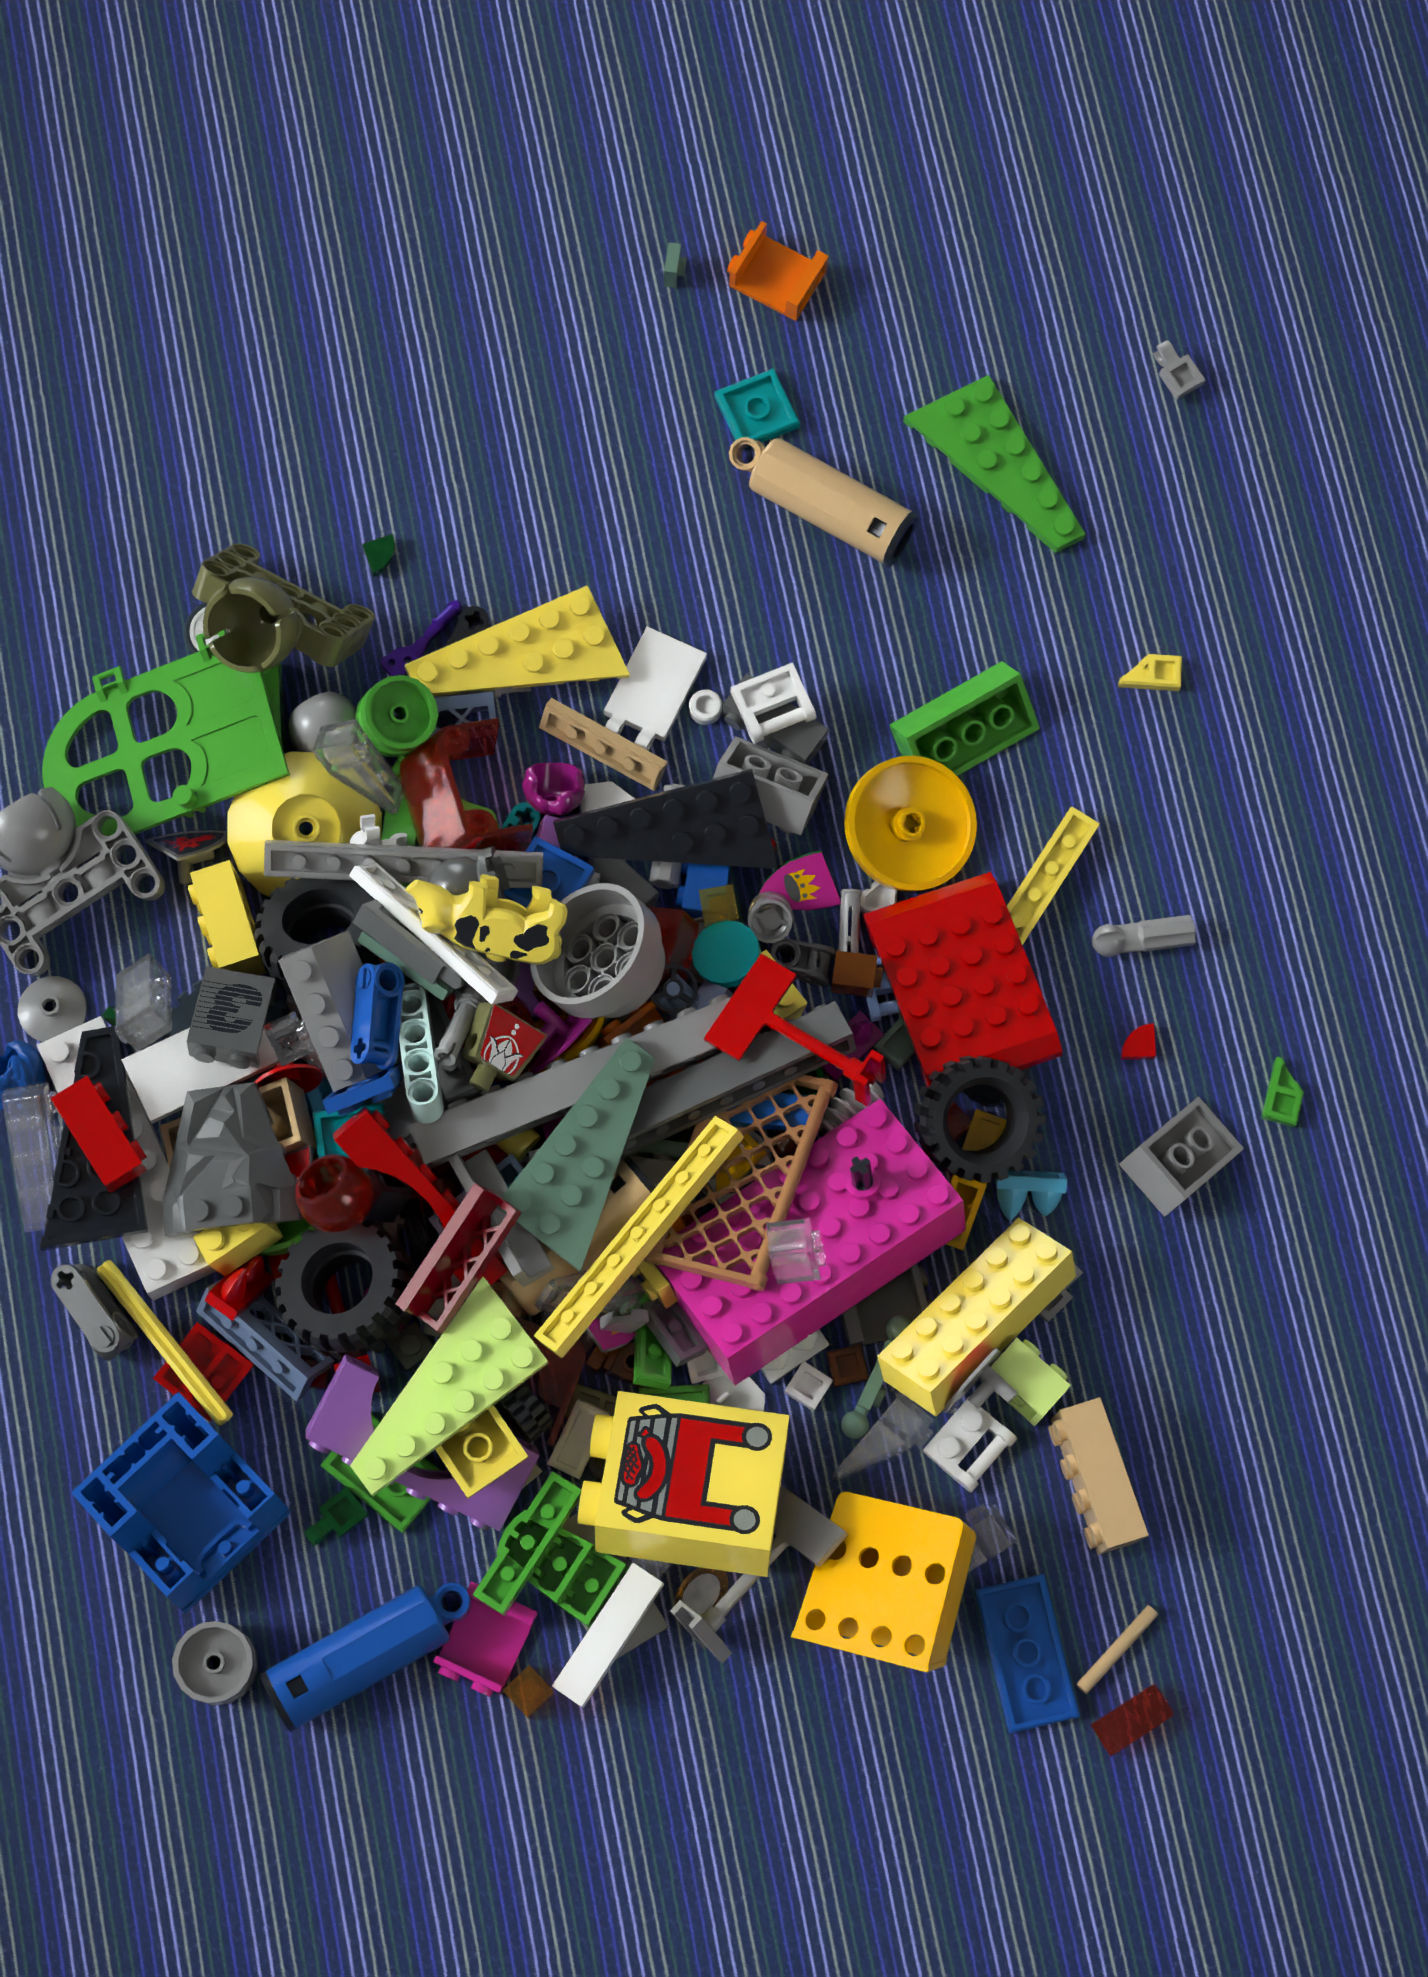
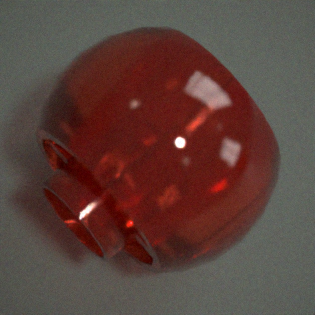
(334, 1193)

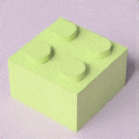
(1034, 1380)

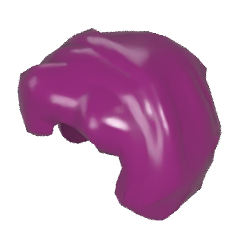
(554, 788)

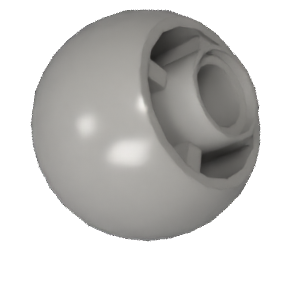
(317, 712)

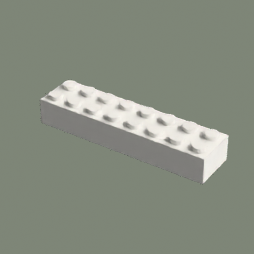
(160, 1260)

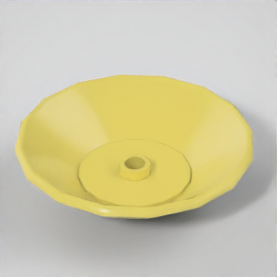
(282, 805)

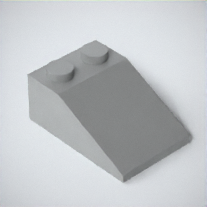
(1181, 1156)

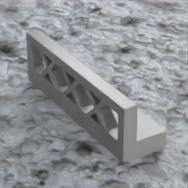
(519, 1249)

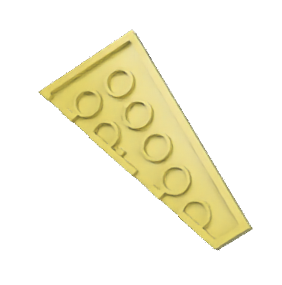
(537, 648)

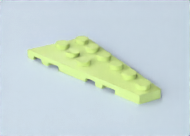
(464, 1374)

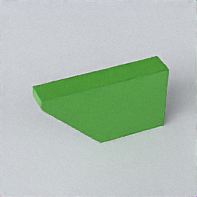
(1282, 1097)

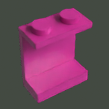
(485, 1645)

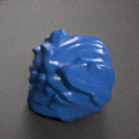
(20, 1067)

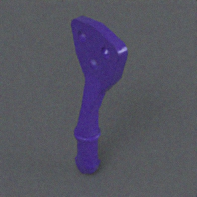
(418, 649)

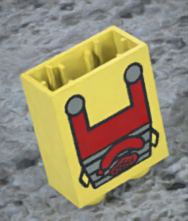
(686, 1483)

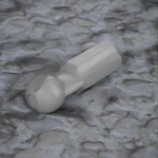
(1144, 936)

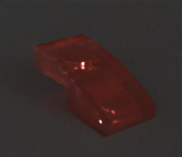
(1132, 1719)

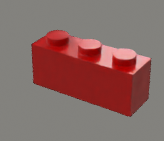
(100, 1133)

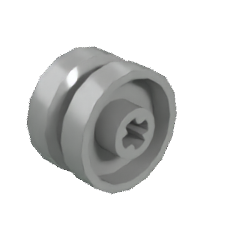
(215, 1641)

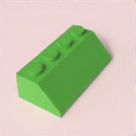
(969, 721)

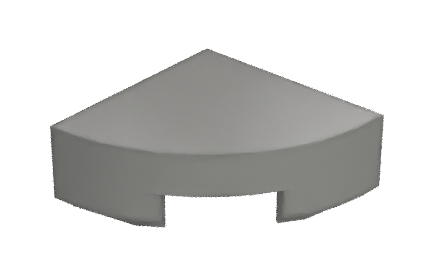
(624, 1323)

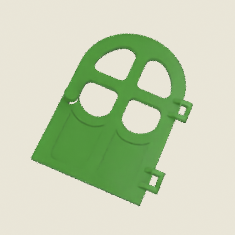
(219, 724)

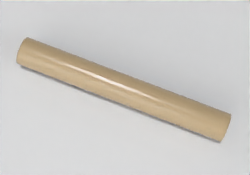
(1117, 1649)

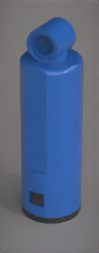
(361, 1654)

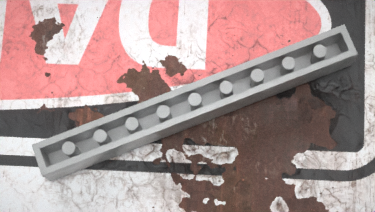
(553, 1093)

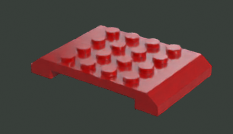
(963, 977)

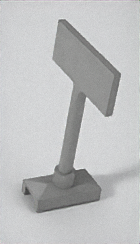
(795, 1526)

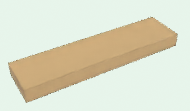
(602, 744)

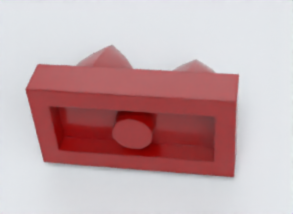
(240, 1288)

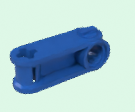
(377, 1015)

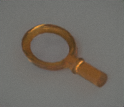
(702, 1589)

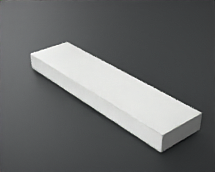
(608, 1635)

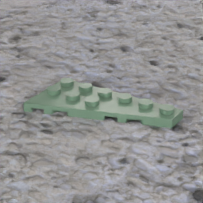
(574, 1168)

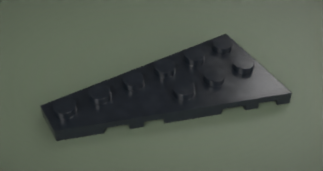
(692, 824)

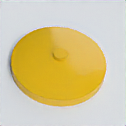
(910, 823)

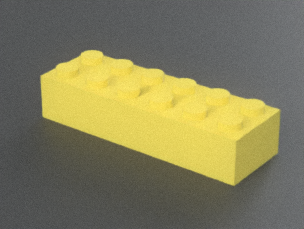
(976, 1315)

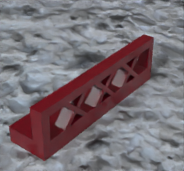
(454, 1252)

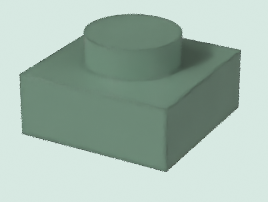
(674, 265)

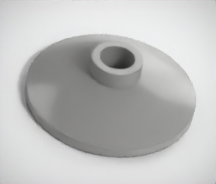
(69, 1010)

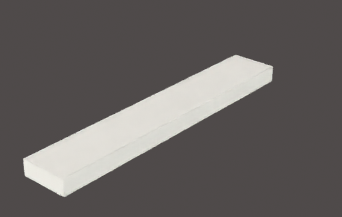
(403, 906)

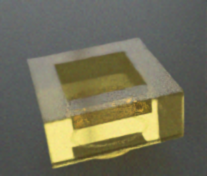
(718, 904)

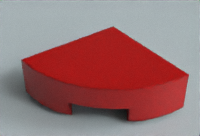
(1140, 1044)

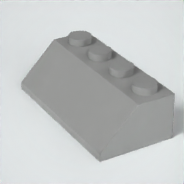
(324, 992)

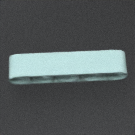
(420, 1054)

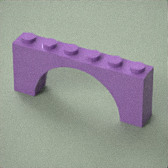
(345, 1425)

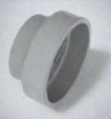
(607, 956)

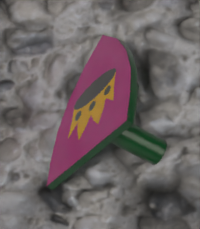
(804, 882)

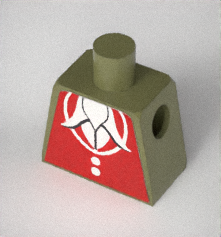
(499, 1045)

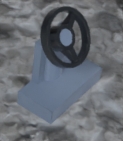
(678, 995)

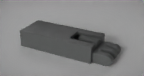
(402, 943)

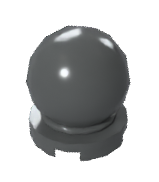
(458, 871)

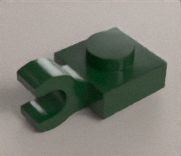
(340, 1514)

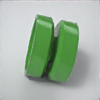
(410, 701)

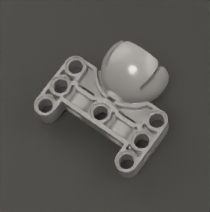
(44, 854)

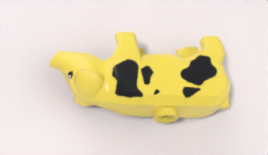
(493, 924)

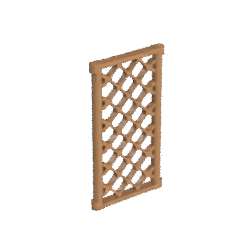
(757, 1278)

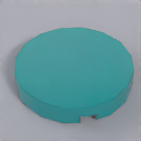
(725, 953)

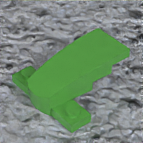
(551, 1559)

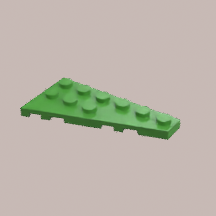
(994, 453)

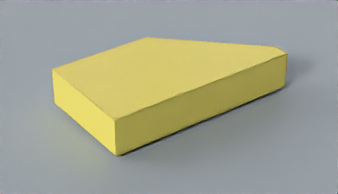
(1154, 673)

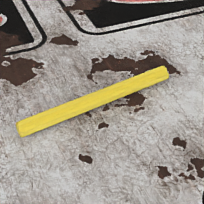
(164, 1343)

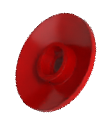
(303, 1075)

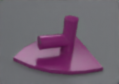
(560, 1034)

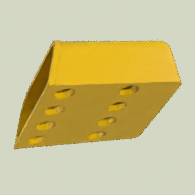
(889, 1583)

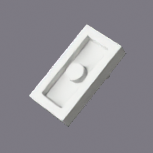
(795, 1356)

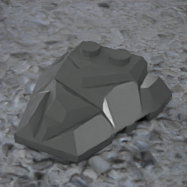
(227, 1164)

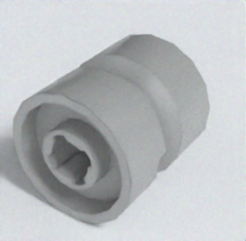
(770, 917)

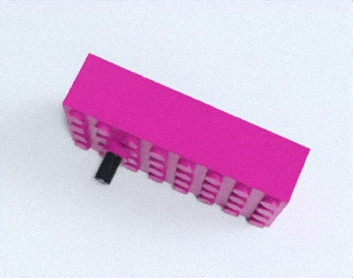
(876, 1215)

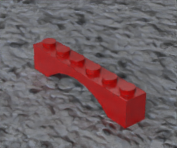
(373, 1147)

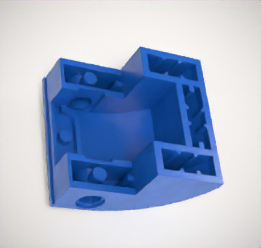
(181, 1503)

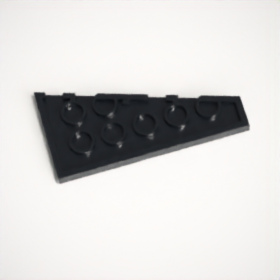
(80, 1203)

